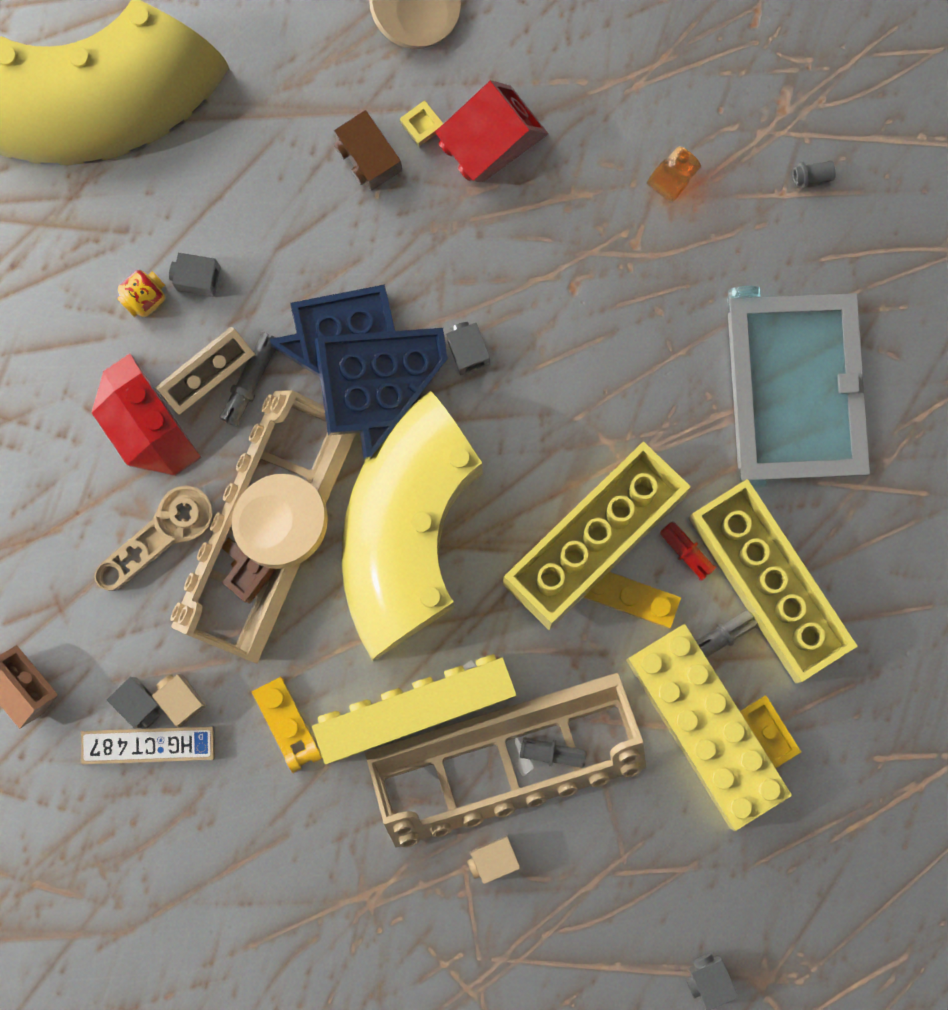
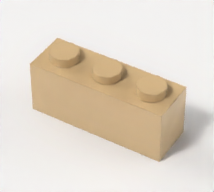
(204, 370)

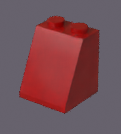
(489, 131)

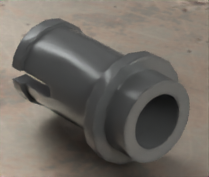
(813, 173)

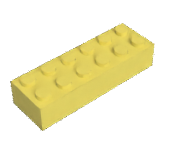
(596, 535)
(772, 581)
(413, 711)
(708, 728)

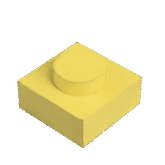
(421, 123)

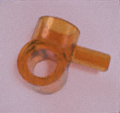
(674, 174)

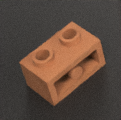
(23, 688)

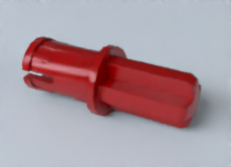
(687, 550)

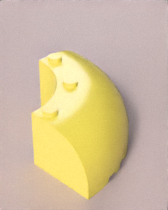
(104, 90)
(398, 524)

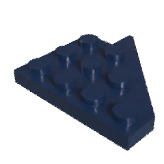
(330, 315)
(375, 379)

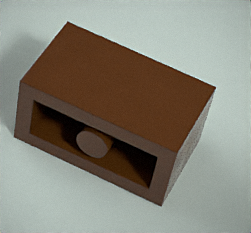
(367, 150)

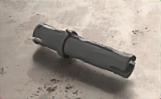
(243, 391)

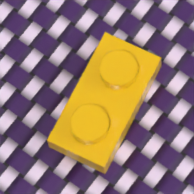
(770, 731)

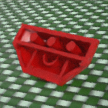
(140, 421)

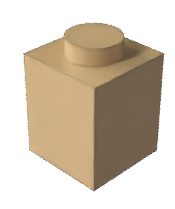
(178, 699)
(493, 860)

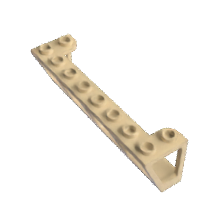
(273, 593)
(496, 729)

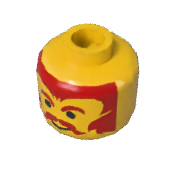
(141, 293)

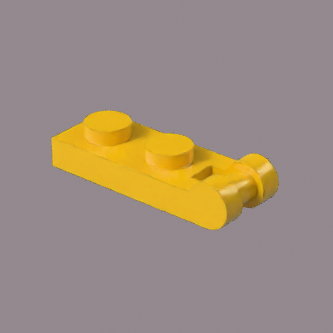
(286, 723)

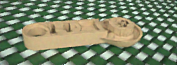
(160, 534)

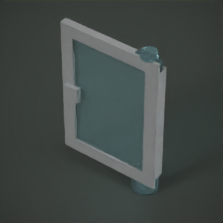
(797, 386)

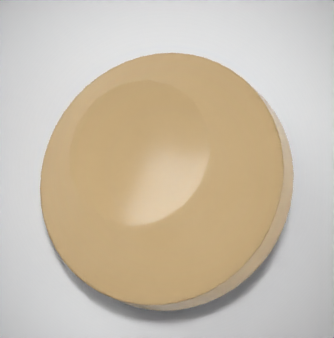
(415, 22)
(279, 521)

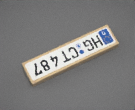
(147, 745)

